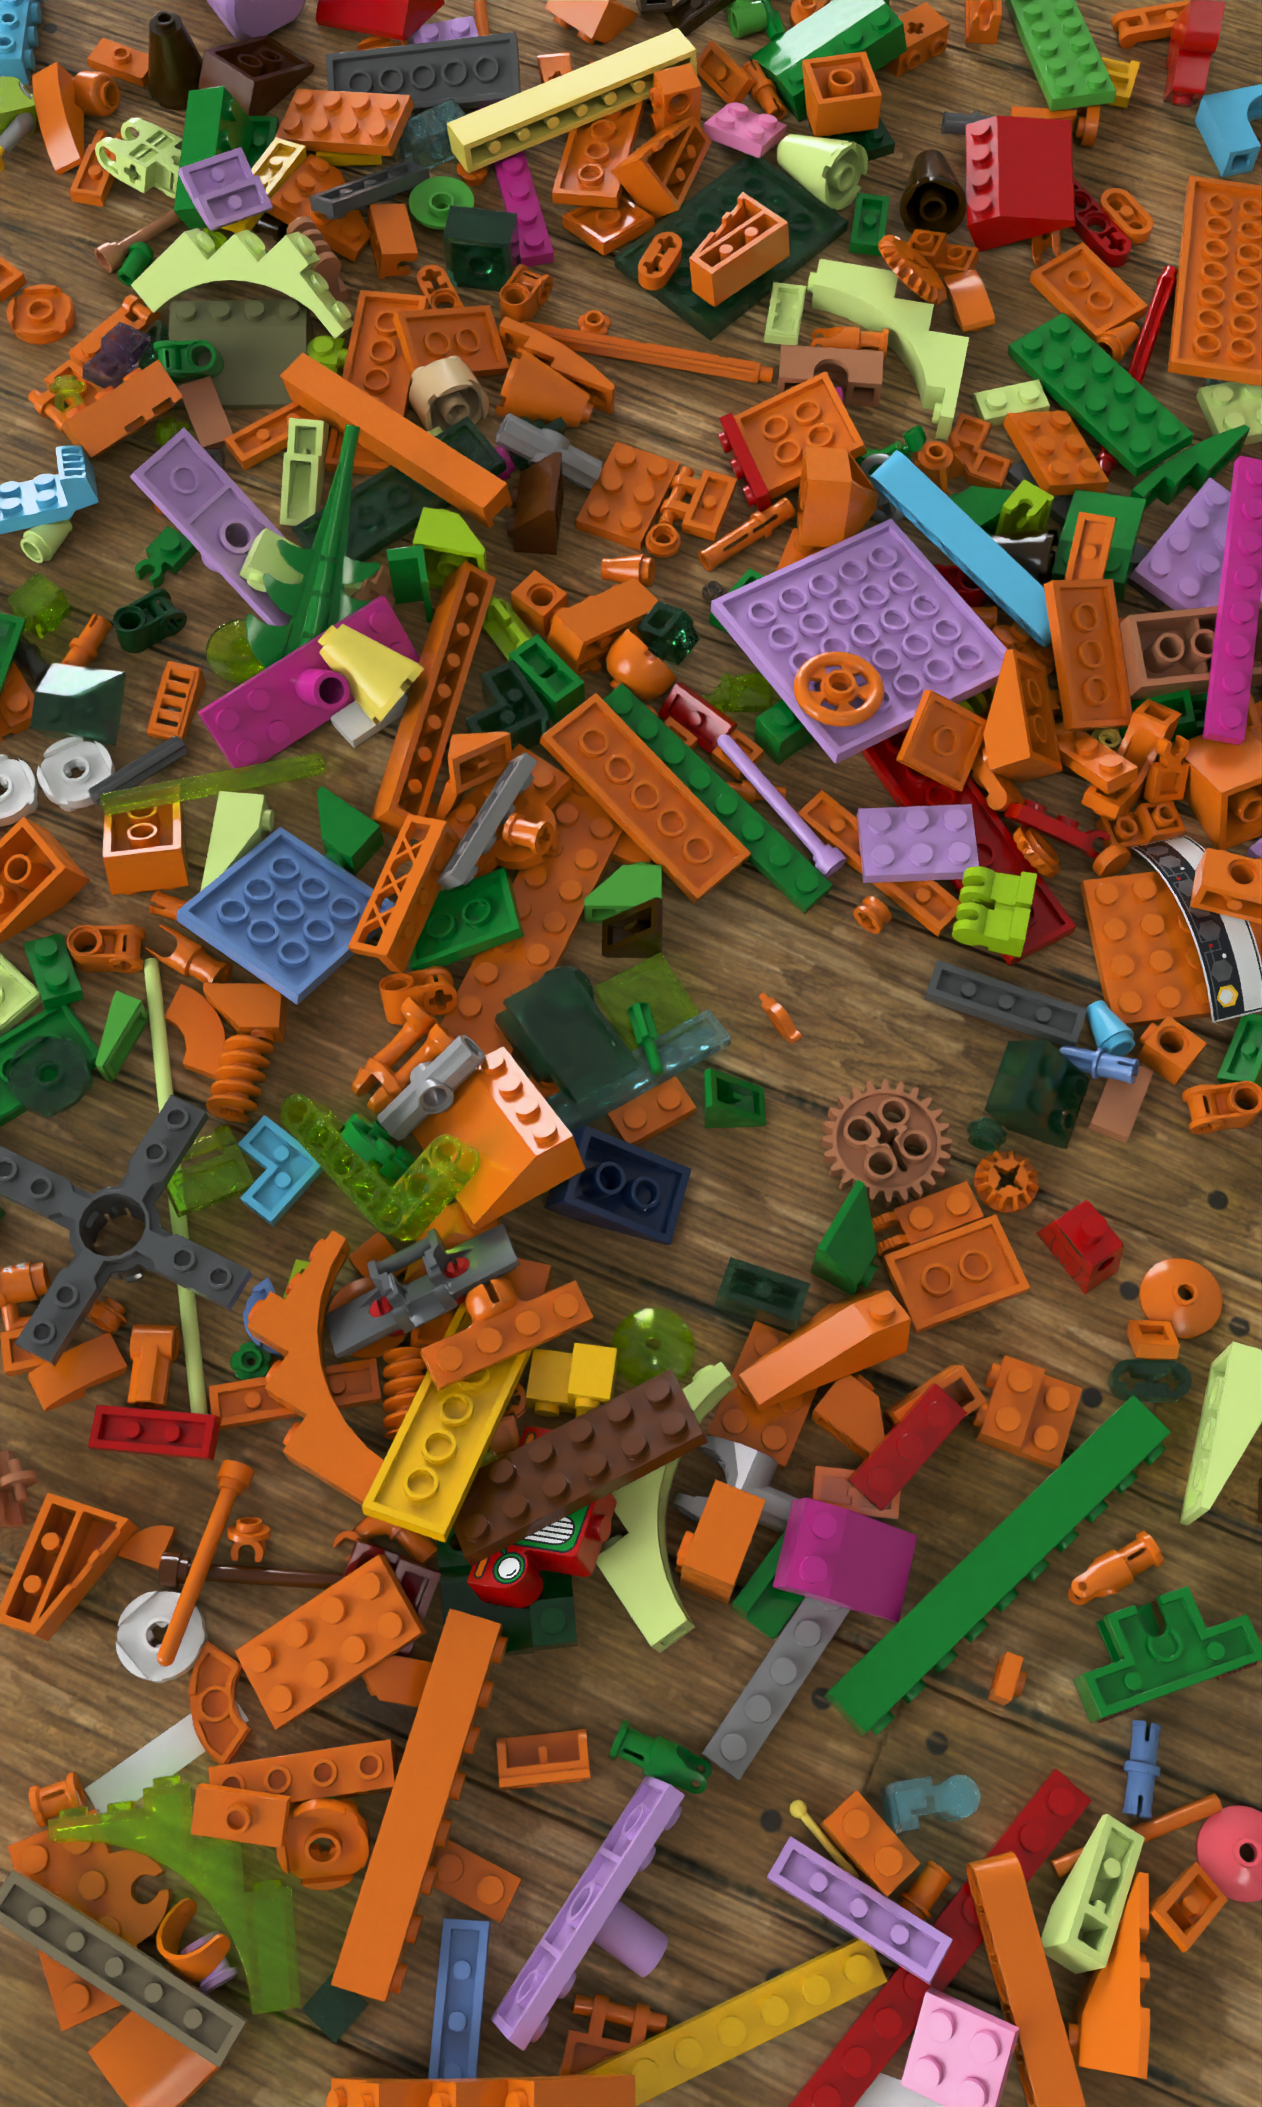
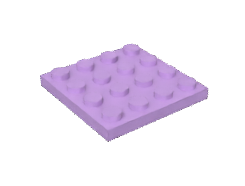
(1189, 556)

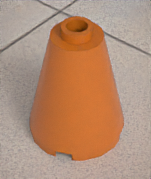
(542, 393)

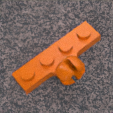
(503, 1329)

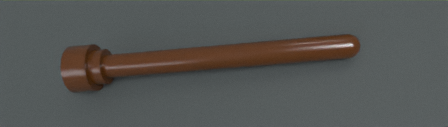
(175, 1569)

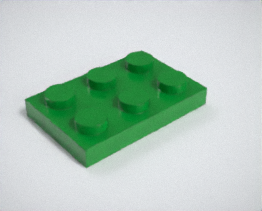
(468, 921)

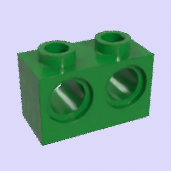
(549, 677)

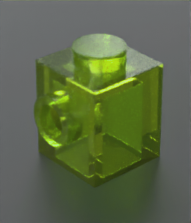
(40, 604)

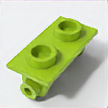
(505, 626)

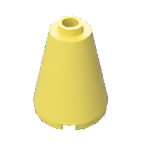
(373, 671)

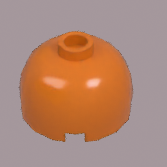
(637, 668)

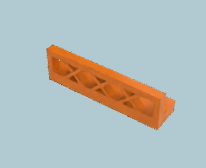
(414, 890)

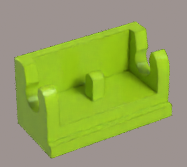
(1025, 509)

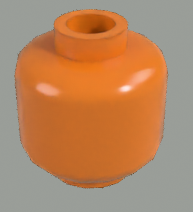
(96, 93)

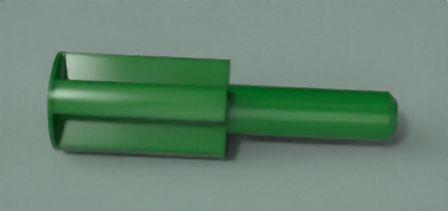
(775, 25)
(646, 1034)

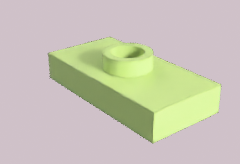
(785, 314)

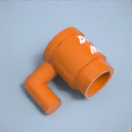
(19, 1285)

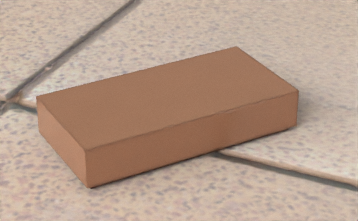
(205, 413)
(1120, 1105)

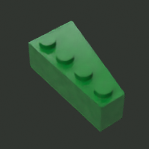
(211, 127)

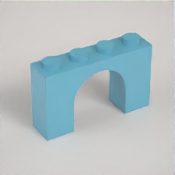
(1226, 128)

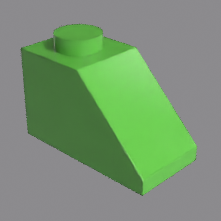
(623, 890)

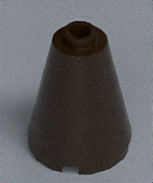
(172, 61)
(932, 195)
(1032, 550)

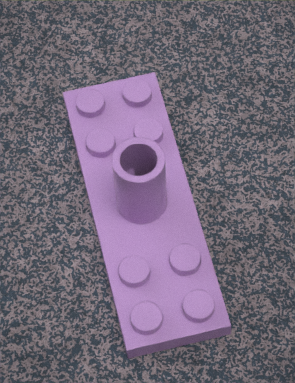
(208, 513)
(595, 1916)

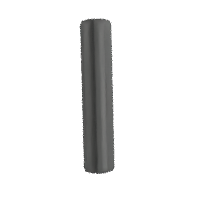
(140, 769)

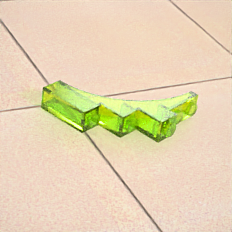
(256, 1920)

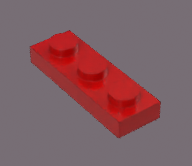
(743, 464)
(154, 1432)
(907, 1446)

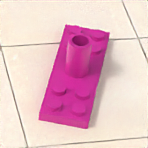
(285, 697)

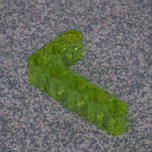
(360, 1183)

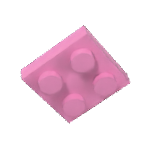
(745, 129)
(959, 2053)

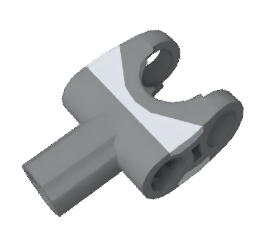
(747, 1471)

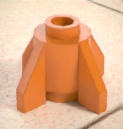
(938, 463)

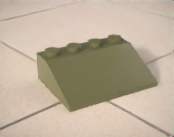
(256, 344)

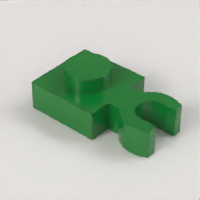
(167, 552)

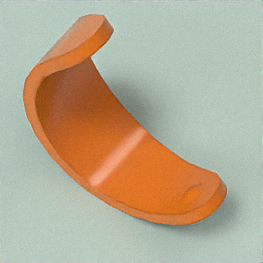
(194, 1965)

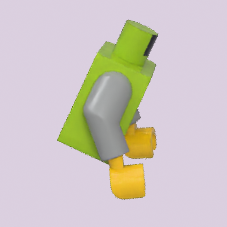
(16, 114)

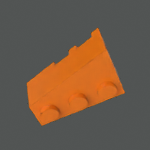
(664, 167)
(717, 1549)
(61, 1564)

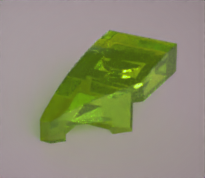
(741, 693)

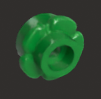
(258, 1369)

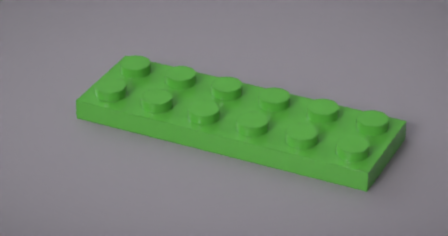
(1062, 53)

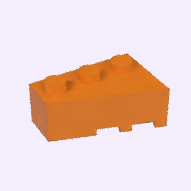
(739, 251)
(122, 410)
(588, 629)

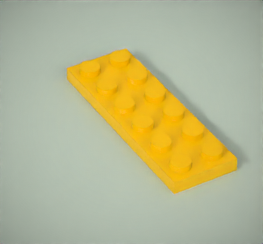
(442, 1446)

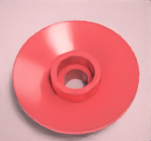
(1219, 1852)

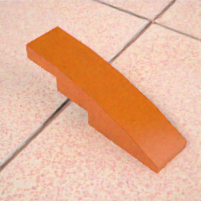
(561, 359)

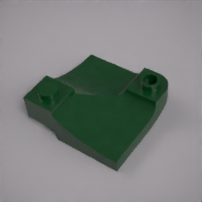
(540, 1626)

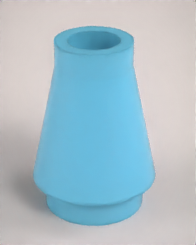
(1109, 1030)

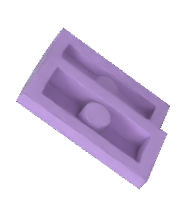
(225, 189)

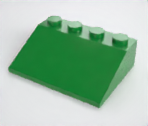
(831, 31)

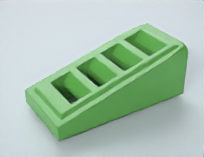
(122, 1029)

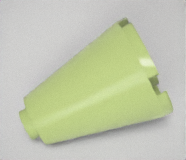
(824, 167)

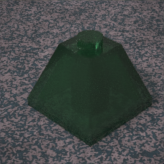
(79, 703)

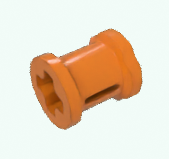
(528, 833)
(62, 1795)

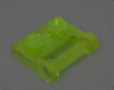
(212, 1179)

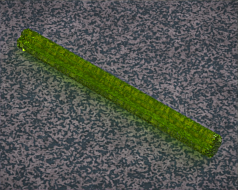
(212, 783)

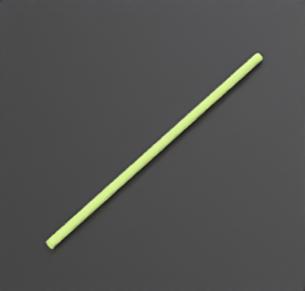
(179, 1225)

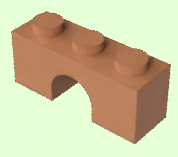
(853, 370)

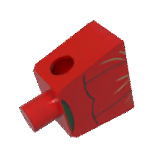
(1082, 1244)

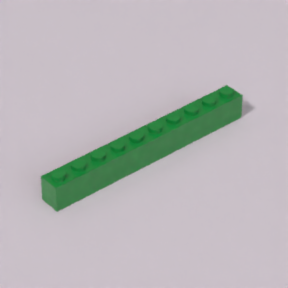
(996, 1566)

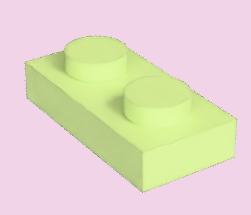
(1017, 398)

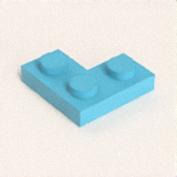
(286, 1173)

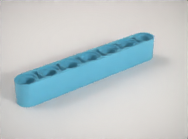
(965, 544)

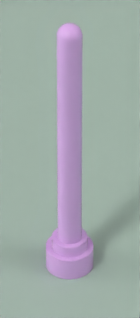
(826, 859)

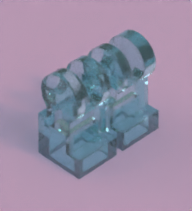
(917, 1798)

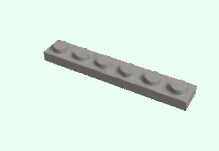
(773, 1686)

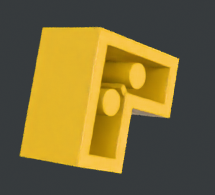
(571, 1380)

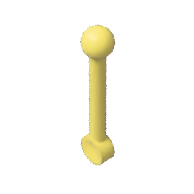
(799, 1810)

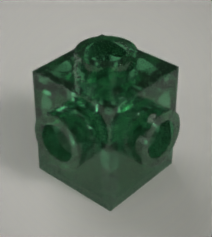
(668, 632)

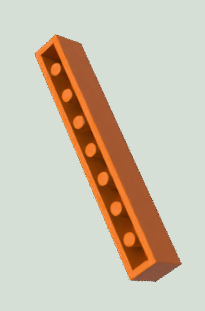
(433, 698)
(418, 1808)

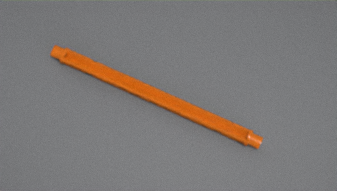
(657, 354)

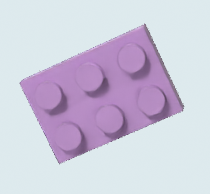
(916, 843)

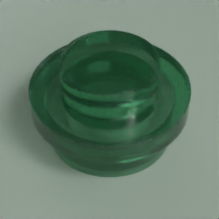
(986, 1134)

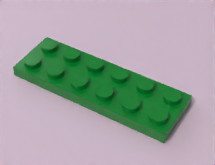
(1100, 395)

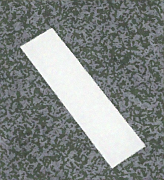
(157, 1759)

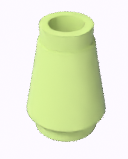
(44, 540)

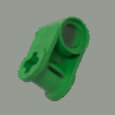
(181, 359)

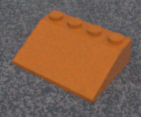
(517, 1136)

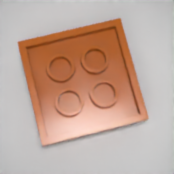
(790, 421)

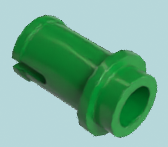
(138, 259)

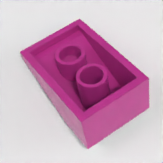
(845, 1559)

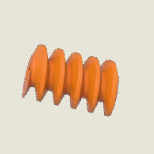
(237, 1076)
(405, 1377)

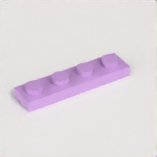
(860, 1910)

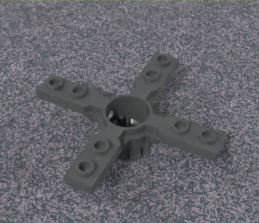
(84, 1215)

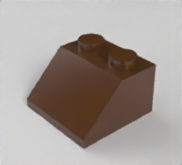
(538, 507)

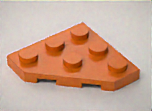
(345, 235)

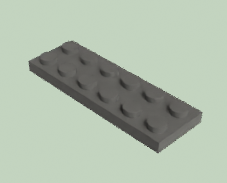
(466, 69)

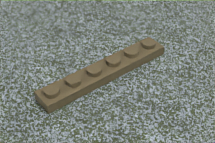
(119, 1969)

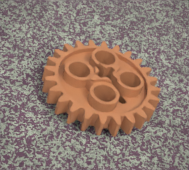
(917, 1128)

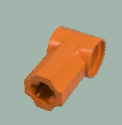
(152, 1352)

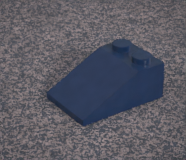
(622, 1188)

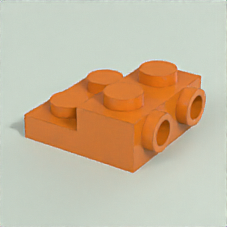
(1027, 1412)

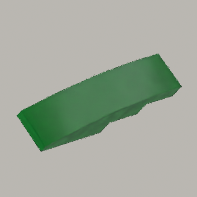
(1191, 467)

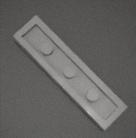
(494, 811)

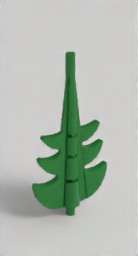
(326, 569)

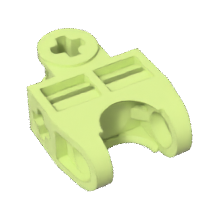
(144, 160)

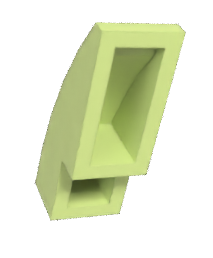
(303, 470)

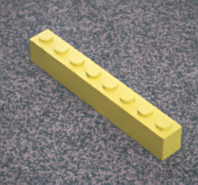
(566, 101)

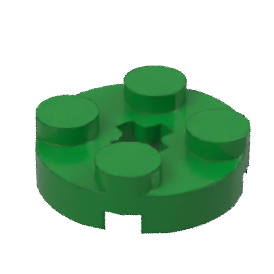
(374, 1144)

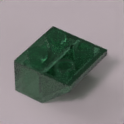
(1037, 1092)

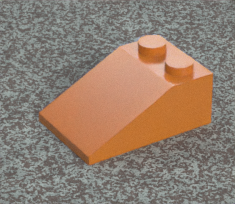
(1021, 722)
(145, 850)
(34, 877)

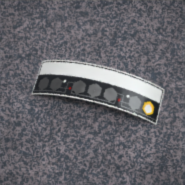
(1223, 942)

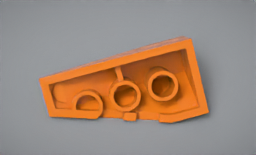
(830, 1346)
(1109, 2022)

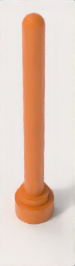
(232, 1479)

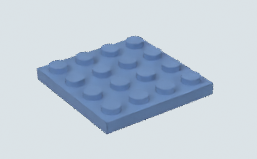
(282, 914)

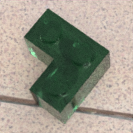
(511, 707)

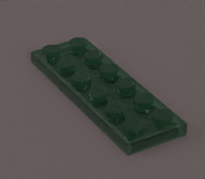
(392, 502)

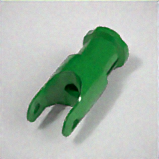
(661, 1758)

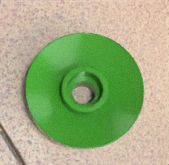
(433, 197)

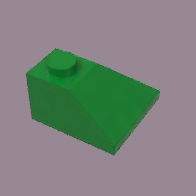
(849, 1245)

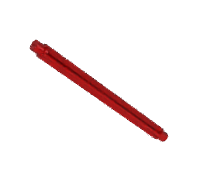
(1165, 285)

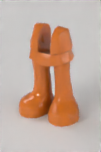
(379, 1068)

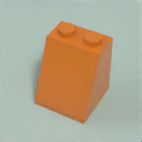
(1226, 789)

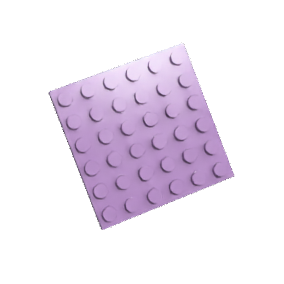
(870, 600)

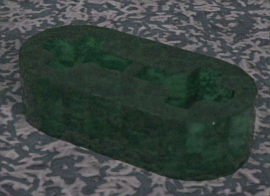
(1150, 1371)

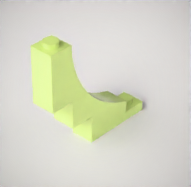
(869, 299)

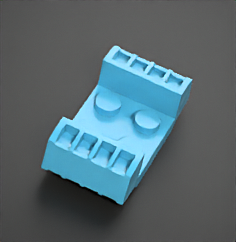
(49, 496)

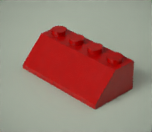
(377, 17)

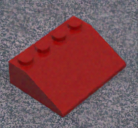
(1018, 179)

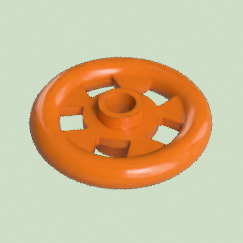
(839, 689)

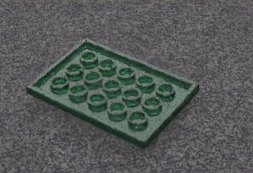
(810, 227)

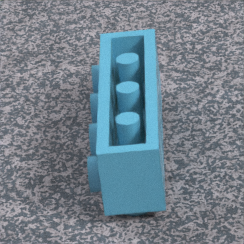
(19, 37)

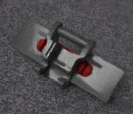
(399, 1308)

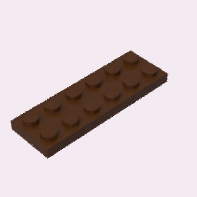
(576, 1465)

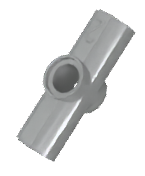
(539, 443)
(431, 1087)

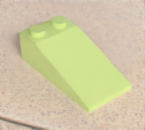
(1226, 1425)

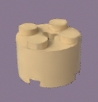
(446, 394)

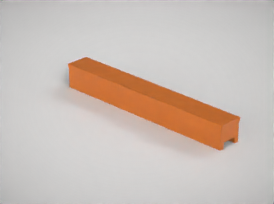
(397, 440)

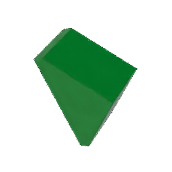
(732, 1101)

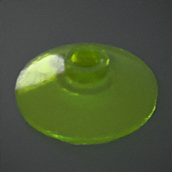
(225, 651)
(639, 1363)

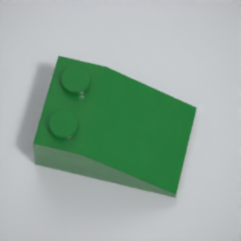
(1129, 517)

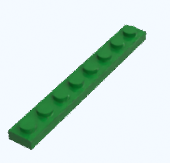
(768, 848)

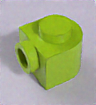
(329, 352)

